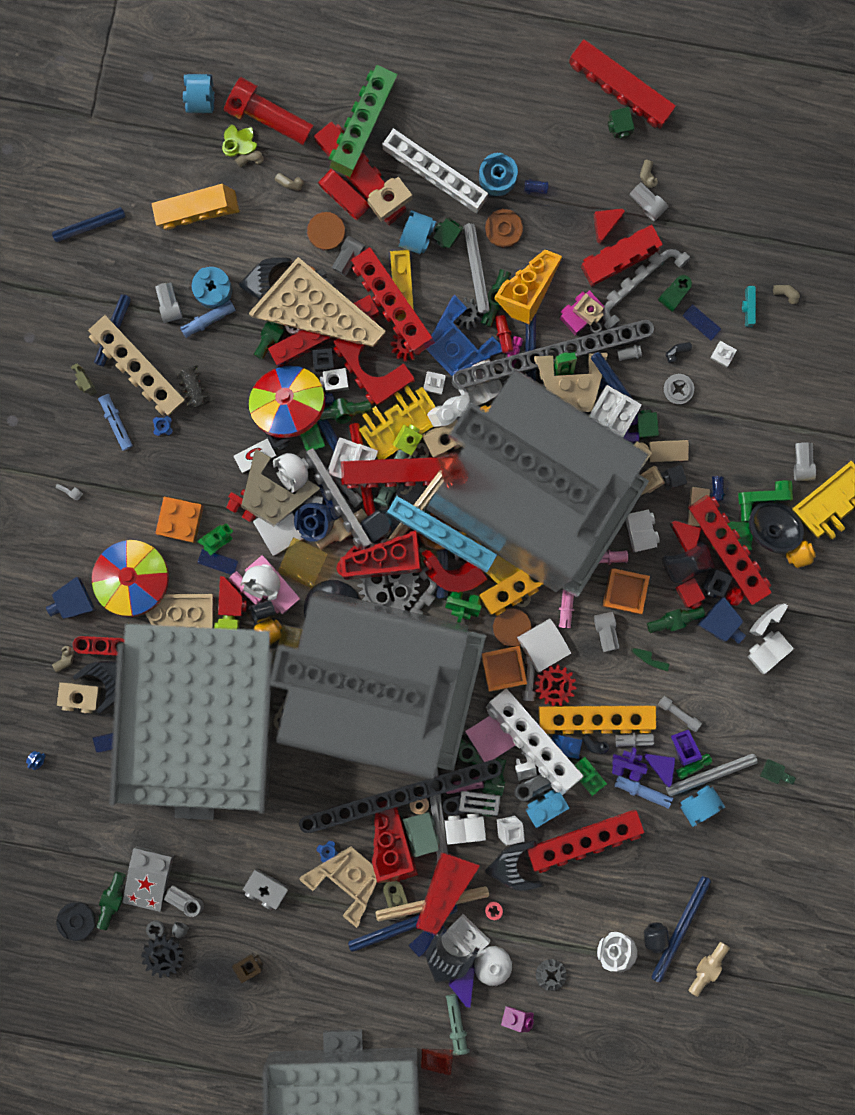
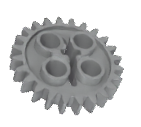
(407, 581)

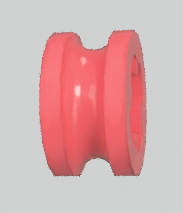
(488, 913)

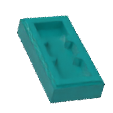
(749, 306)

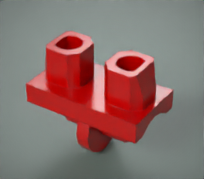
(234, 504)

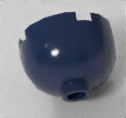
(313, 521)

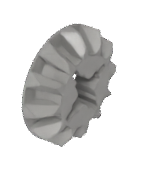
(679, 379)

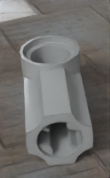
(652, 205)
(169, 306)
(804, 468)
(606, 626)
(182, 901)

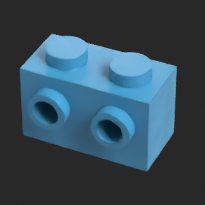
(547, 808)

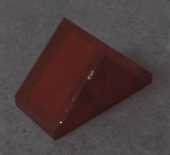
(452, 470)
(437, 1060)

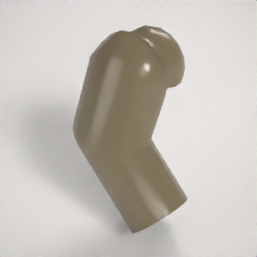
(255, 156)
(646, 176)
(287, 183)
(787, 290)
(66, 659)

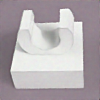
(723, 354)
(434, 383)
(525, 770)

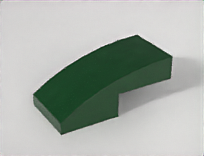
(645, 656)

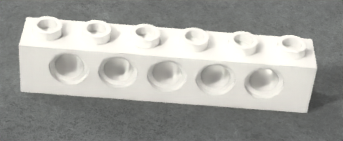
(435, 171)
(532, 730)

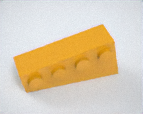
(195, 206)

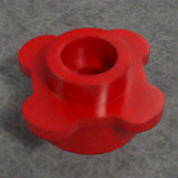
(735, 596)

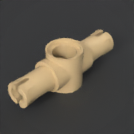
(338, 531)
(709, 969)

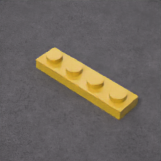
(402, 276)

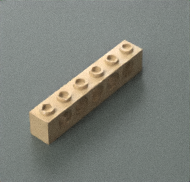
(104, 327)

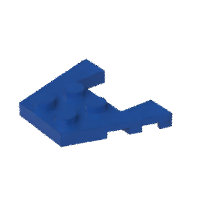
(452, 347)

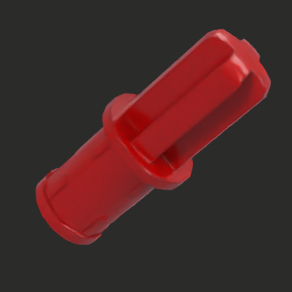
(504, 334)

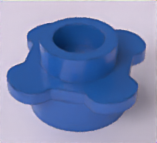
(167, 427)
(35, 760)
(323, 848)

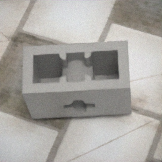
(261, 879)

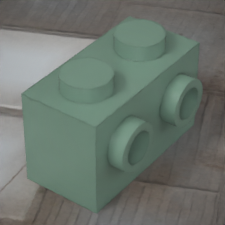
(421, 834)

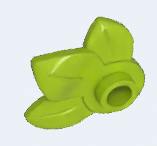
(240, 140)

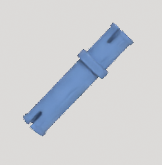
(207, 319)
(124, 442)
(644, 792)

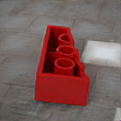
(621, 256)
(384, 559)
(445, 889)

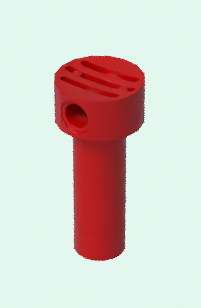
(245, 101)

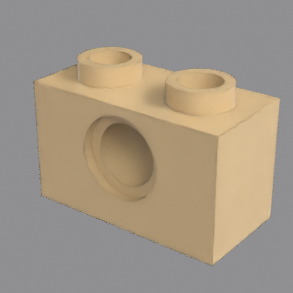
(383, 208)
(433, 443)
(90, 694)

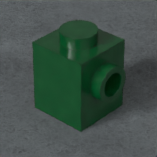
(621, 123)
(447, 233)
(647, 424)

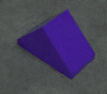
(686, 747)
(662, 766)
(463, 987)

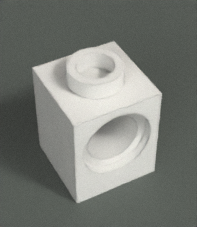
(343, 382)
(510, 830)

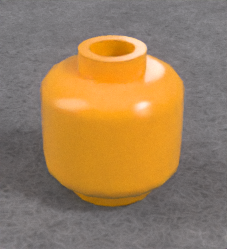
(802, 555)
(272, 626)

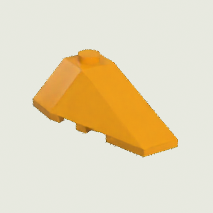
(526, 290)

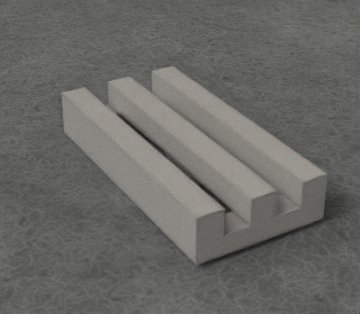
(479, 795)

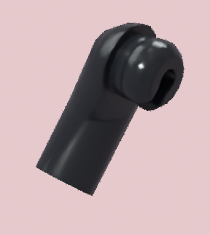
(676, 349)
(595, 746)

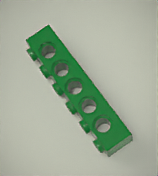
(384, 81)

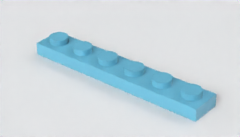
(441, 534)

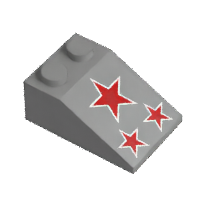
(147, 878)

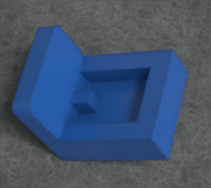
(568, 745)

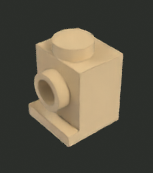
(581, 310)

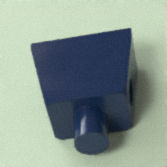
(71, 600)
(723, 622)

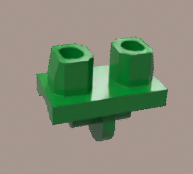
(216, 538)
(462, 608)
(591, 779)

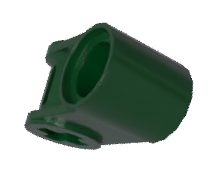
(674, 295)

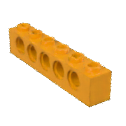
(490, 598)
(646, 713)

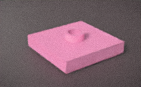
(489, 738)

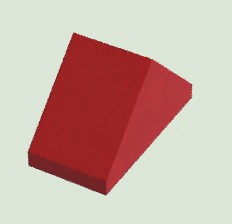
(605, 222)
(686, 534)

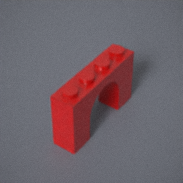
(378, 388)

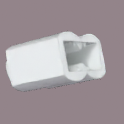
(449, 411)
(641, 530)
(770, 651)
(464, 829)

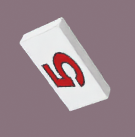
(245, 458)

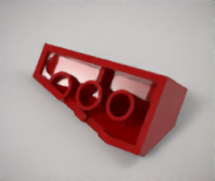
(392, 851)

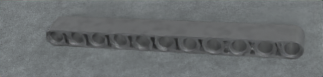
(559, 348)

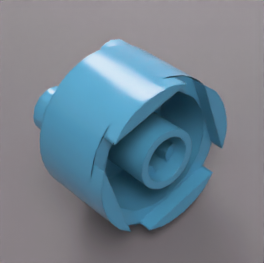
(198, 93)
(503, 165)
(416, 231)
(216, 297)
(702, 806)

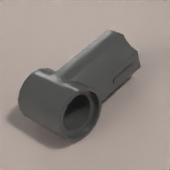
(349, 250)
(535, 786)

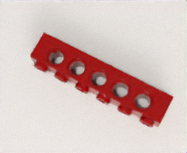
(368, 260)
(752, 592)
(633, 832)

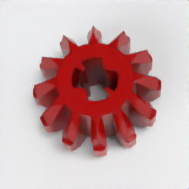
(399, 347)

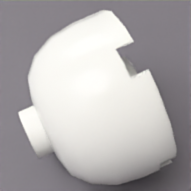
(292, 471)
(261, 582)
(617, 952)
(493, 966)

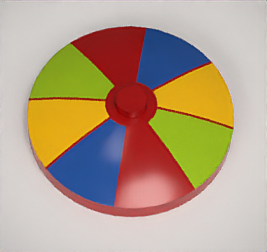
(287, 401)
(130, 578)

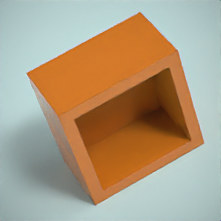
(179, 519)
(626, 591)
(504, 668)

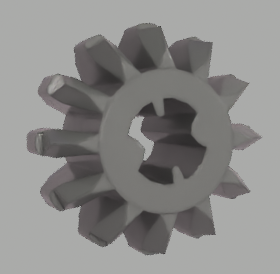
(473, 315)

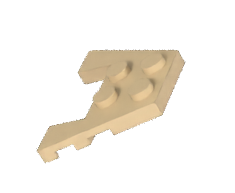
(575, 389)
(352, 874)

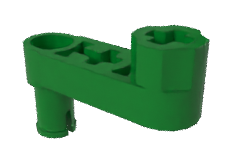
(782, 492)

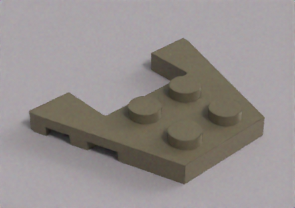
(269, 499)

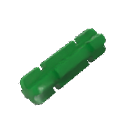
(693, 767)

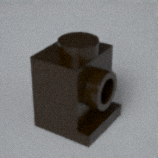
(243, 972)

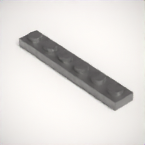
(340, 506)

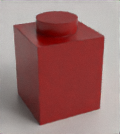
(690, 593)

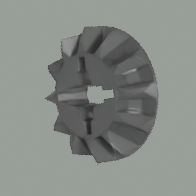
(551, 965)

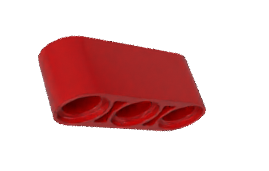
(343, 194)
(92, 645)

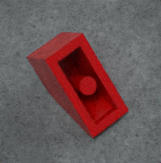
(230, 599)

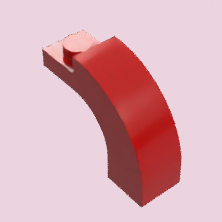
(455, 580)

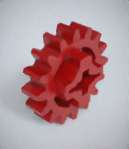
(561, 693)

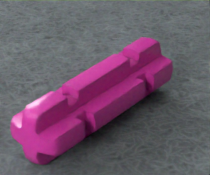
(516, 342)

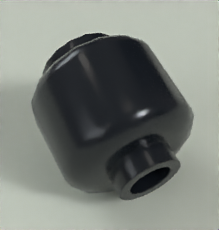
(656, 937)

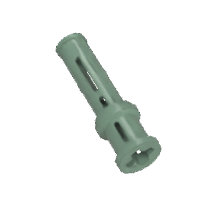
(386, 492)
(458, 1034)

